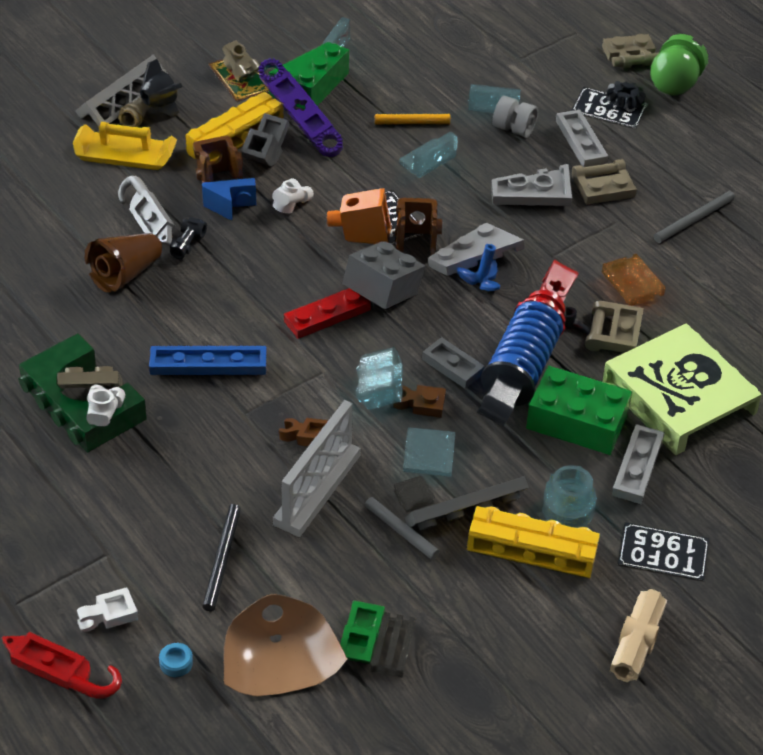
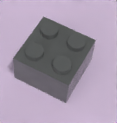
(383, 274)

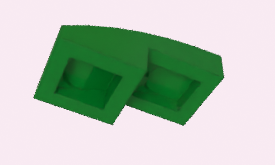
(362, 631)

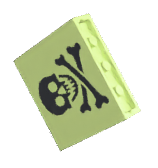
(680, 385)

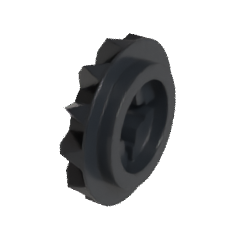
(625, 95)

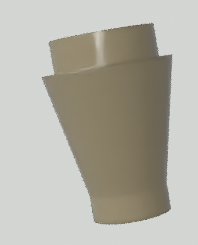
(133, 113)

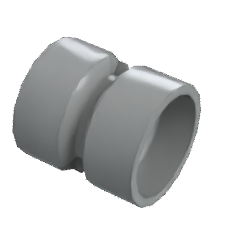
(513, 116)

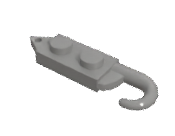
(147, 210)

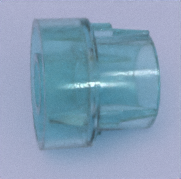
(570, 497)

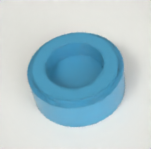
(176, 659)

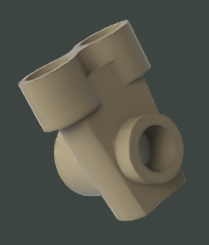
(239, 61)

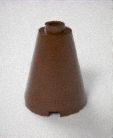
(121, 259)

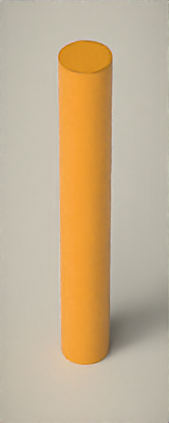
(412, 118)

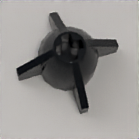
(159, 89)

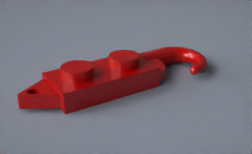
(58, 665)

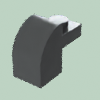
(266, 142)

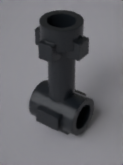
(190, 228)

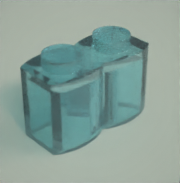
(380, 378)

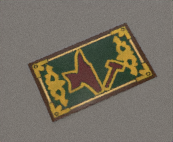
(239, 90)

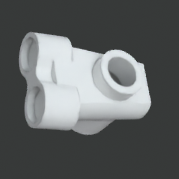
(289, 194)
(103, 404)

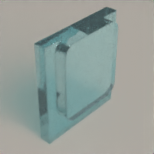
(429, 452)

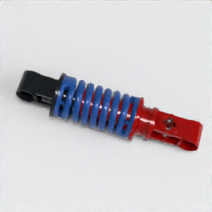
(526, 346)

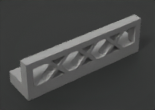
(109, 93)

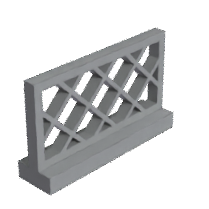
(317, 473)

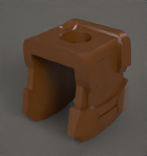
(228, 160)
(429, 225)

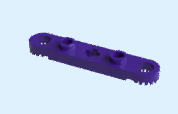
(311, 120)

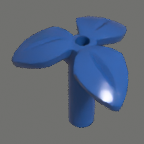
(486, 271)

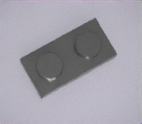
(453, 362)

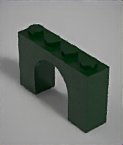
(40, 379)

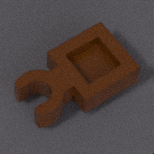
(424, 401)
(303, 432)

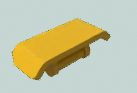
(122, 146)

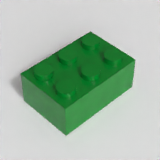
(579, 410)

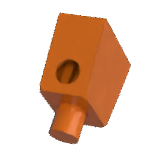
(363, 217)

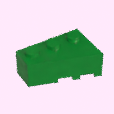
(318, 70)

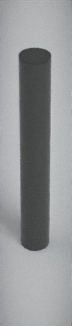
(402, 528)

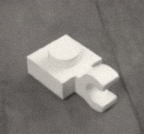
(111, 608)

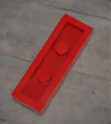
(326, 312)

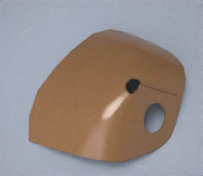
(300, 660)

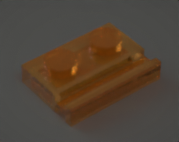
(633, 279)

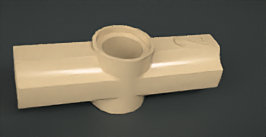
(638, 635)

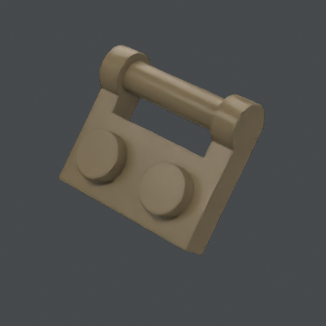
(606, 187)
(623, 331)

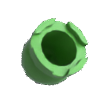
(678, 65)

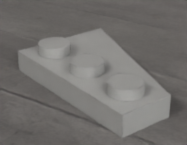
(543, 188)
(470, 248)

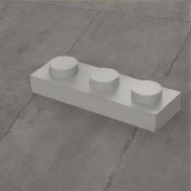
(581, 138)
(638, 464)

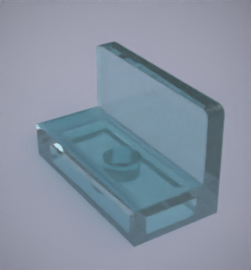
(486, 97)
(430, 155)

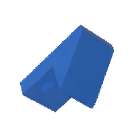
(223, 195)

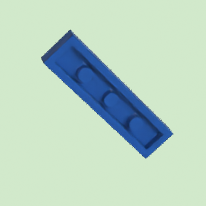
(207, 360)

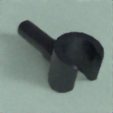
(572, 322)

